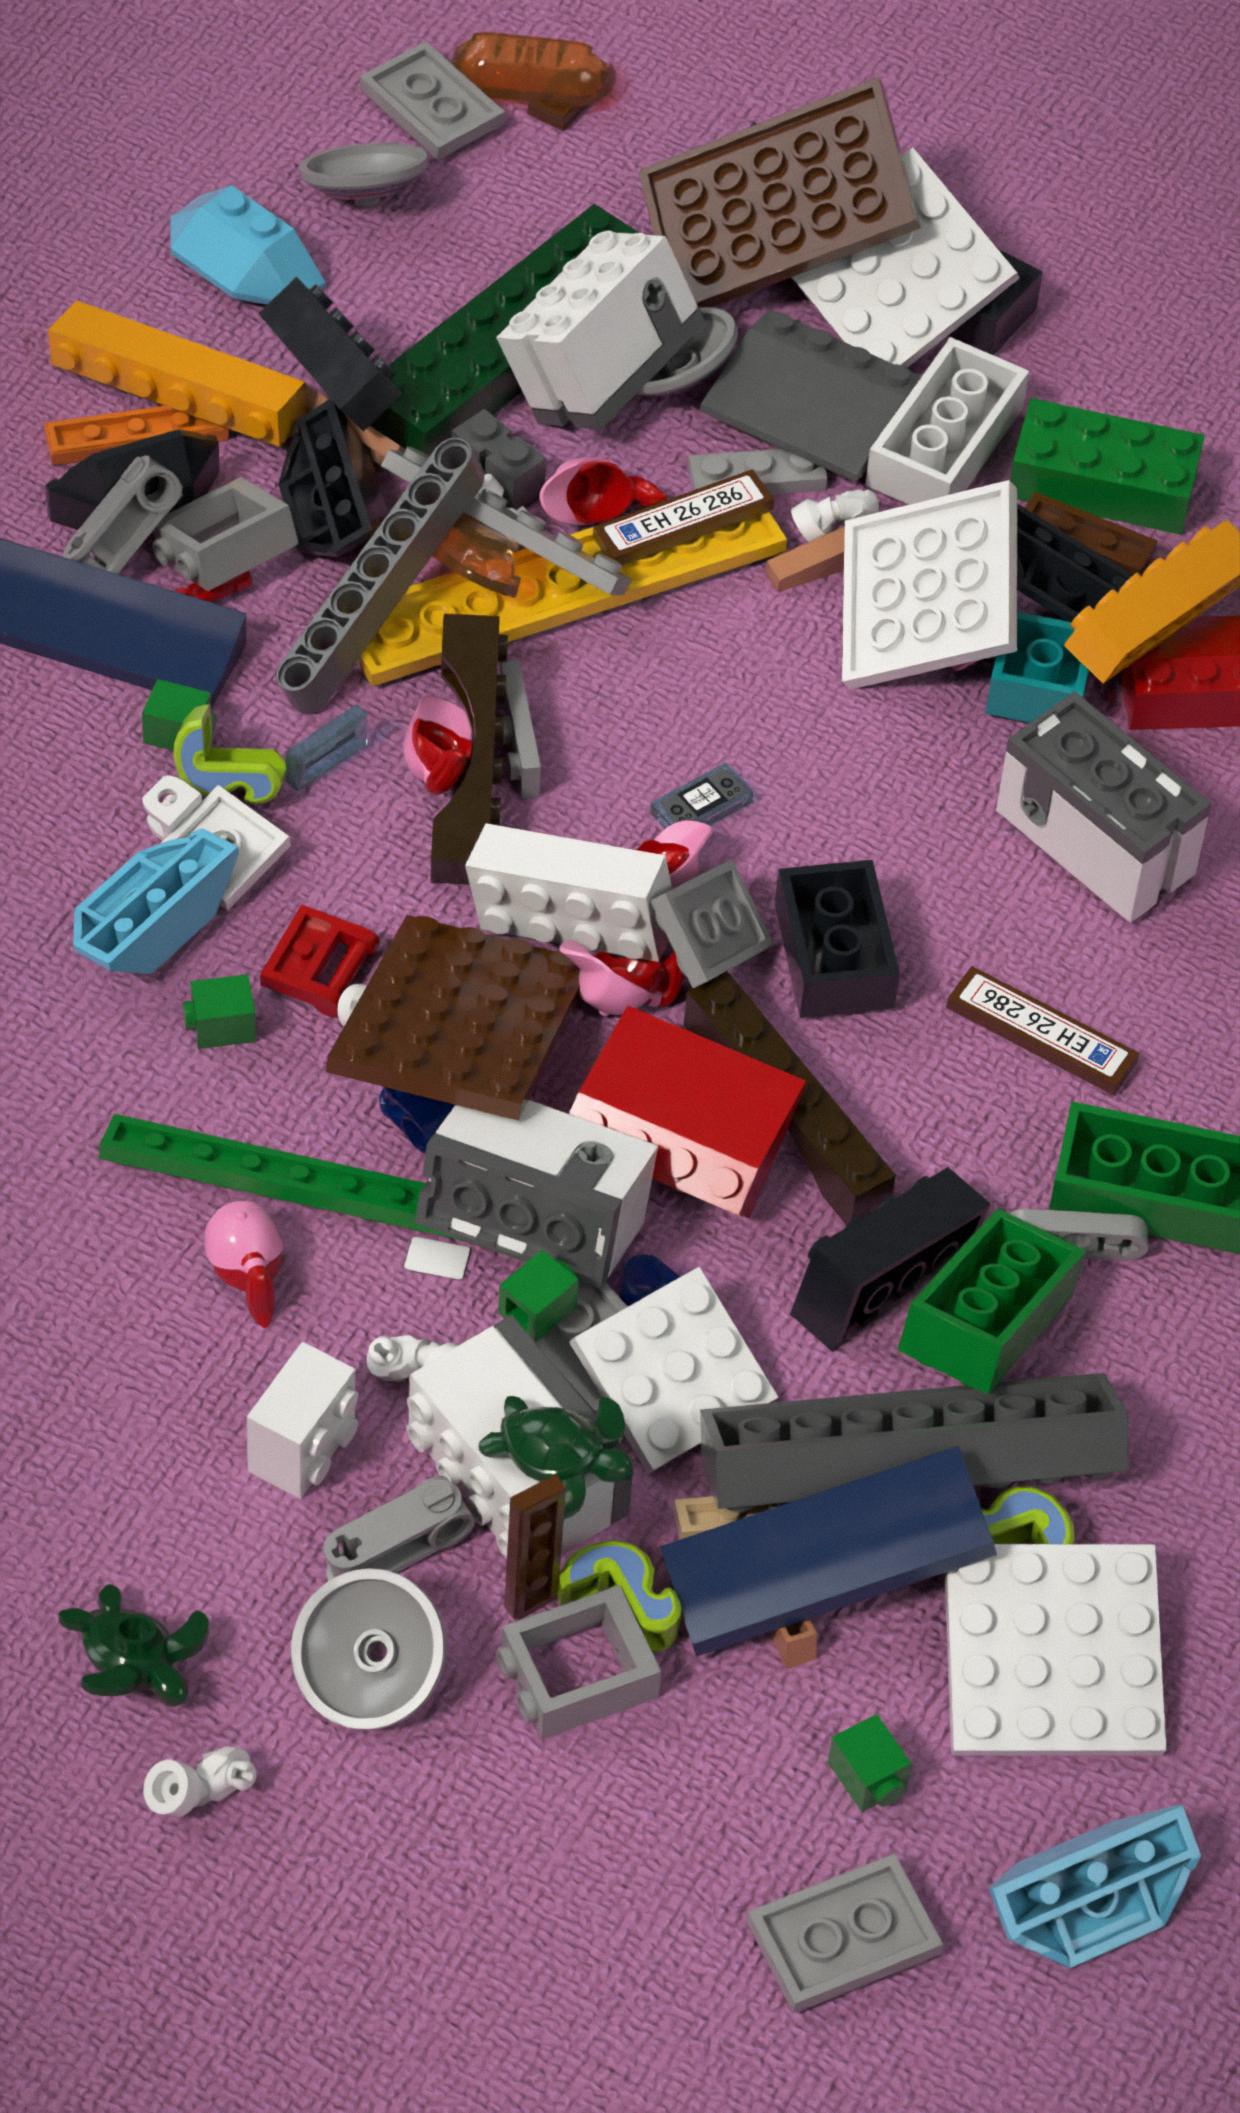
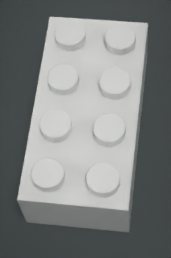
(947, 425)
(568, 891)

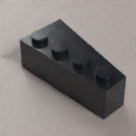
(331, 352)
(885, 1254)

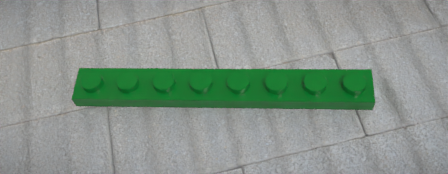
(263, 1171)

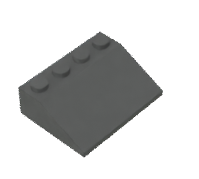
(809, 393)

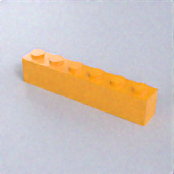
(177, 373)
(1157, 602)

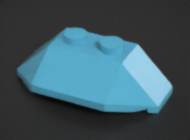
(240, 246)
(154, 903)
(1098, 1887)

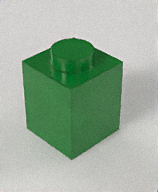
(167, 709)
(221, 1011)
(539, 1294)
(870, 1763)

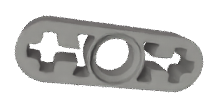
(1103, 1233)

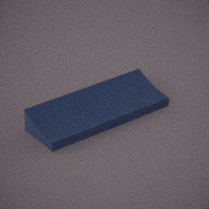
(115, 623)
(828, 1550)

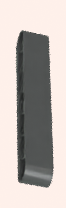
(399, 553)

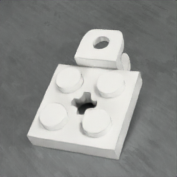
(223, 815)

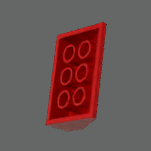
(1187, 678)
(697, 1100)

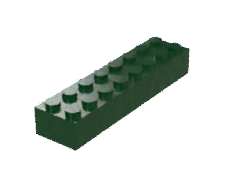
(460, 362)

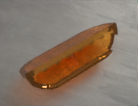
(534, 69)
(480, 555)

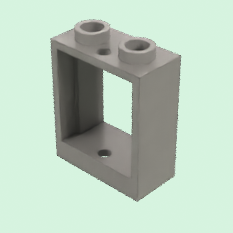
(224, 533)
(597, 1700)

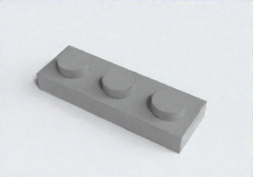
(777, 469)
(523, 760)

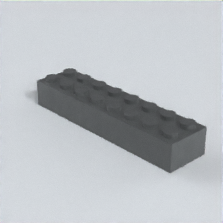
(1010, 1435)

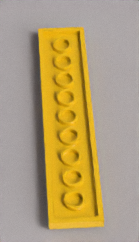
(551, 595)

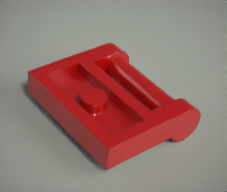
(305, 952)

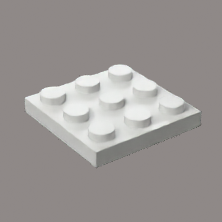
(668, 1363)

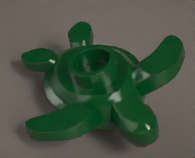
(562, 1443)
(134, 1649)

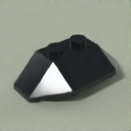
(330, 484)
(84, 486)
(1060, 569)

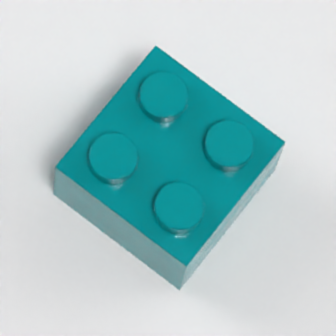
(1038, 673)

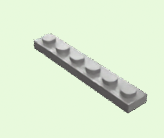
(525, 529)

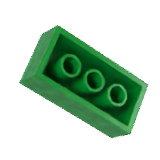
(1107, 465)
(1151, 1168)
(991, 1301)

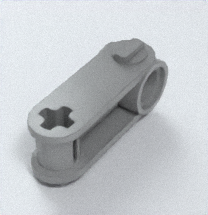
(125, 516)
(401, 1530)

